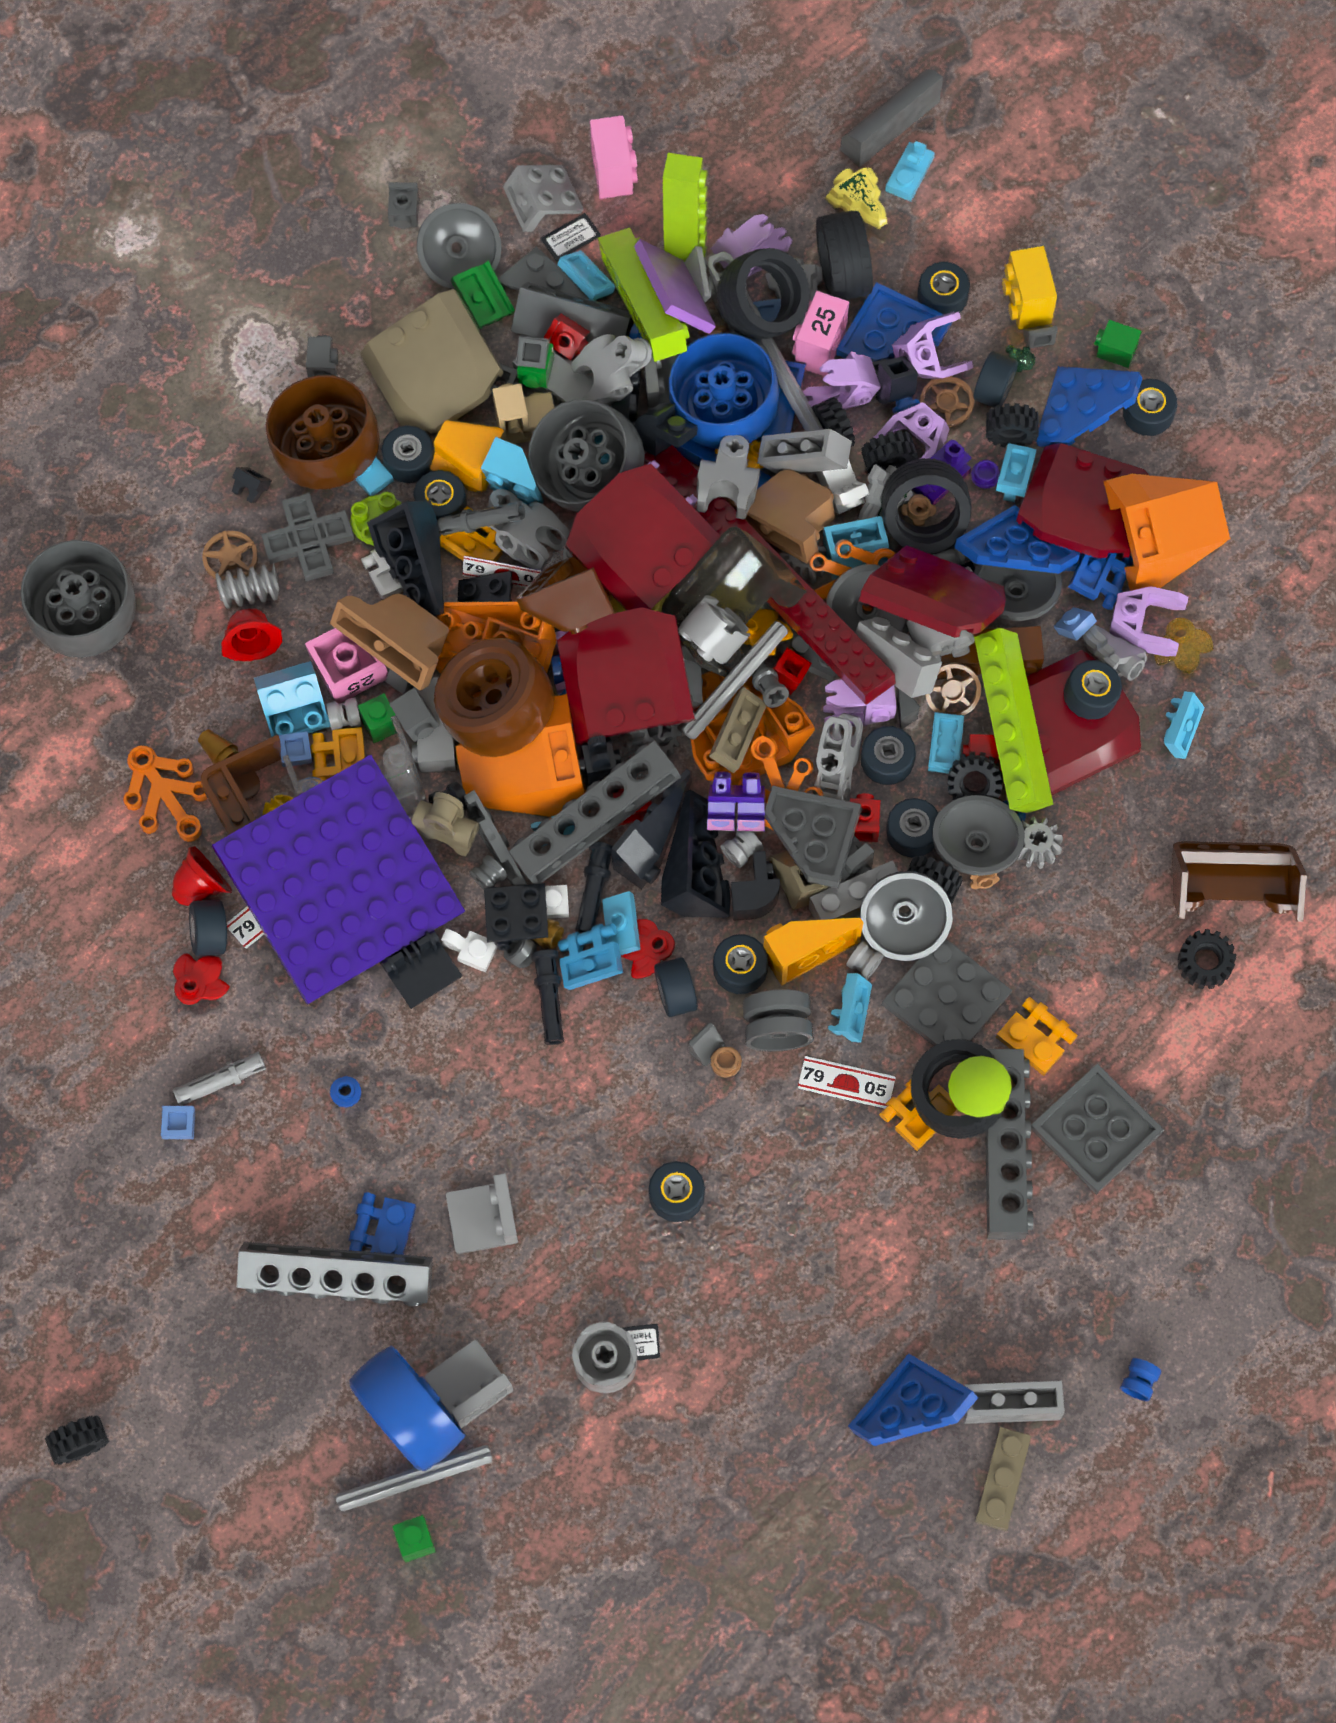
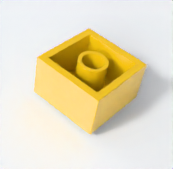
(1029, 288)

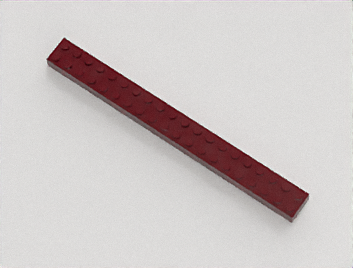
(810, 615)

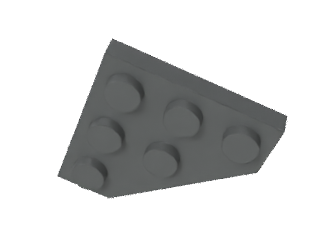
(814, 831)

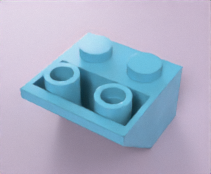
(509, 469)
(864, 534)
(292, 700)

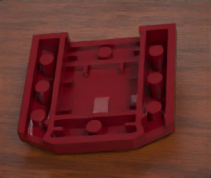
(1070, 501)
(639, 537)
(934, 593)
(625, 674)
(1076, 745)

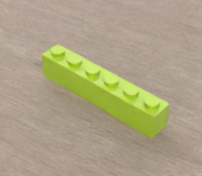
(684, 205)
(661, 330)
(1013, 720)

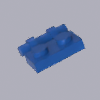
(1091, 576)
(392, 1229)

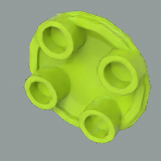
(369, 509)
(980, 1086)

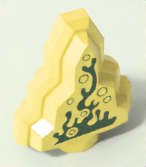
(858, 193)

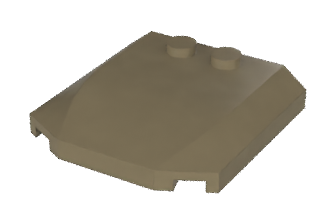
(433, 363)

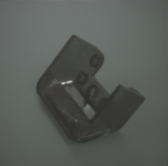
(742, 578)

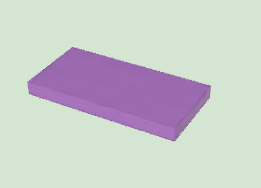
(674, 286)

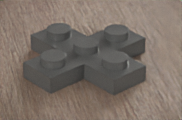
(307, 537)

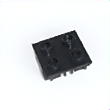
(486, 588)
(515, 914)
(421, 969)

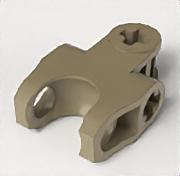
(445, 822)

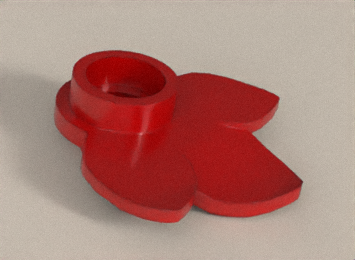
(648, 956)
(201, 975)

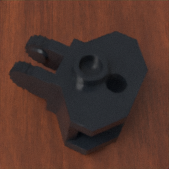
(598, 759)

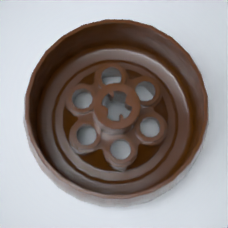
(316, 413)
(508, 715)

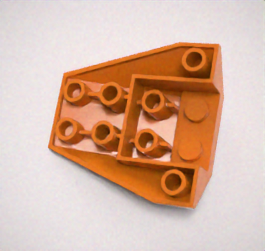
(1167, 524)
(484, 620)
(784, 724)
(534, 778)

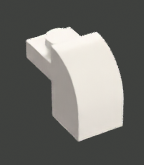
(845, 488)

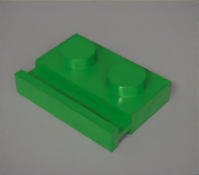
(483, 295)

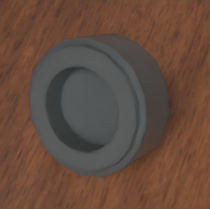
(520, 953)

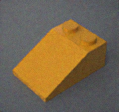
(807, 944)

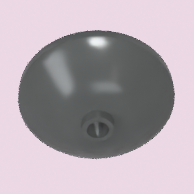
(461, 224)
(1035, 590)
(845, 595)
(978, 822)
(911, 933)

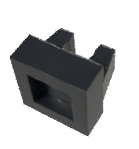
(252, 480)

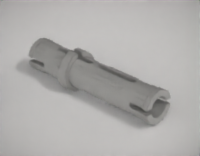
(223, 1077)

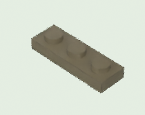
(738, 730)
(1003, 1479)

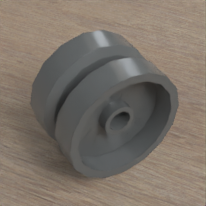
(778, 1020)

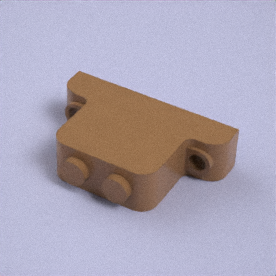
(791, 513)
(395, 634)

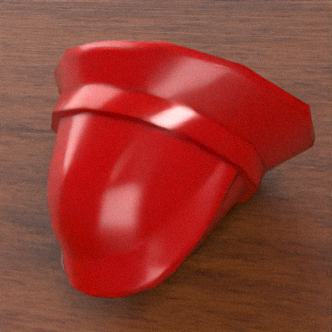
(250, 636)
(197, 879)

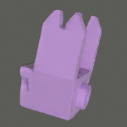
(750, 238)
(920, 341)
(850, 381)
(912, 420)
(1130, 613)
(846, 701)

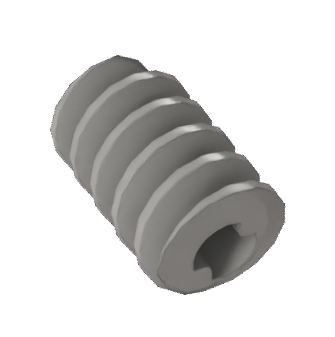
(248, 586)

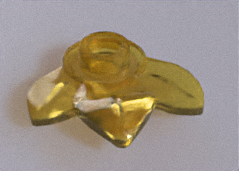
(1190, 645)

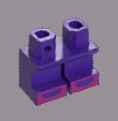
(952, 454)
(723, 801)

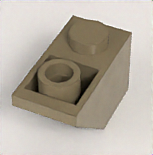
(793, 881)

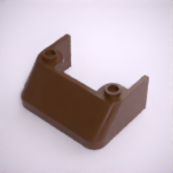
(566, 596)
(236, 781)
(1238, 874)

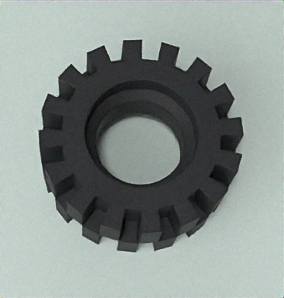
(834, 417)
(1012, 425)
(889, 450)
(975, 763)
(939, 872)
(1202, 976)
(76, 1440)

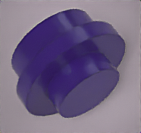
(985, 474)

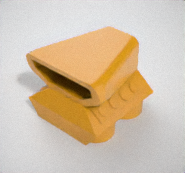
(462, 450)

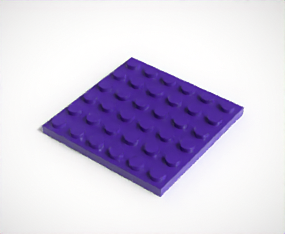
(338, 879)

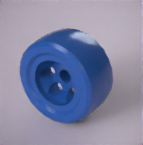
(713, 370)
(406, 1408)

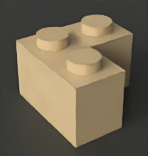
(518, 413)

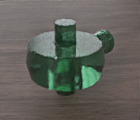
(1025, 359)

